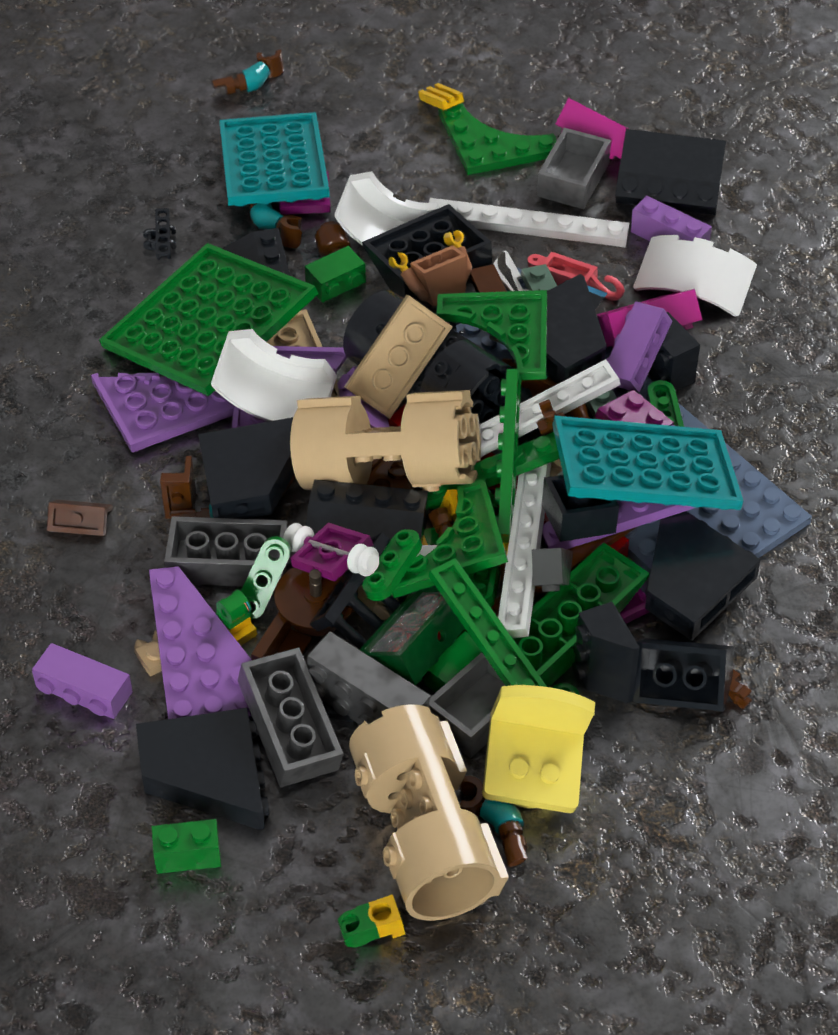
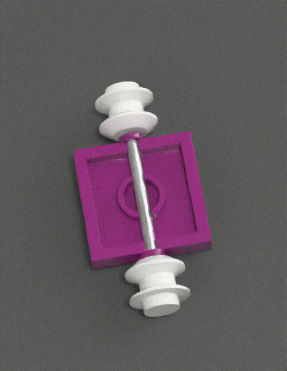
(331, 550)

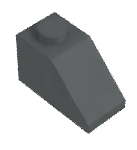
(551, 568)

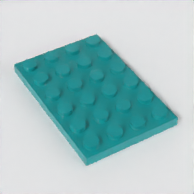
(273, 159)
(646, 463)

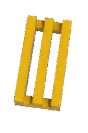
(438, 96)

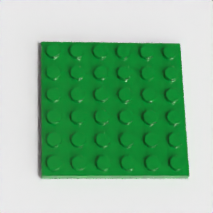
(188, 316)

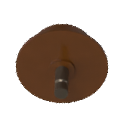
(301, 596)

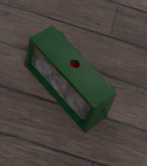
(415, 635)

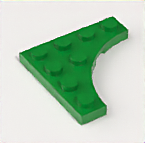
(490, 149)
(510, 316)
(471, 540)

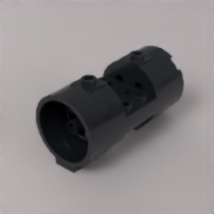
(454, 366)

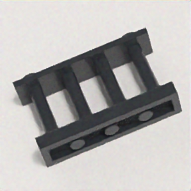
(345, 595)

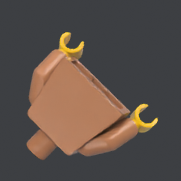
(439, 272)

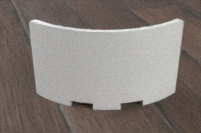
(370, 209)
(687, 265)
(265, 382)

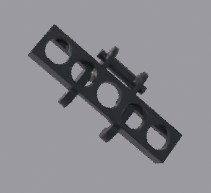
(154, 235)

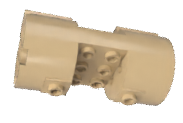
(435, 440)
(439, 851)

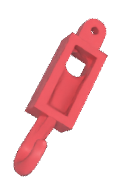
(566, 268)

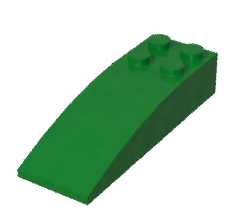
(596, 581)

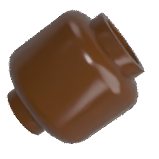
(331, 238)

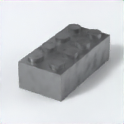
(219, 548)
(357, 683)
(290, 717)

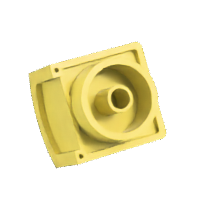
(536, 747)

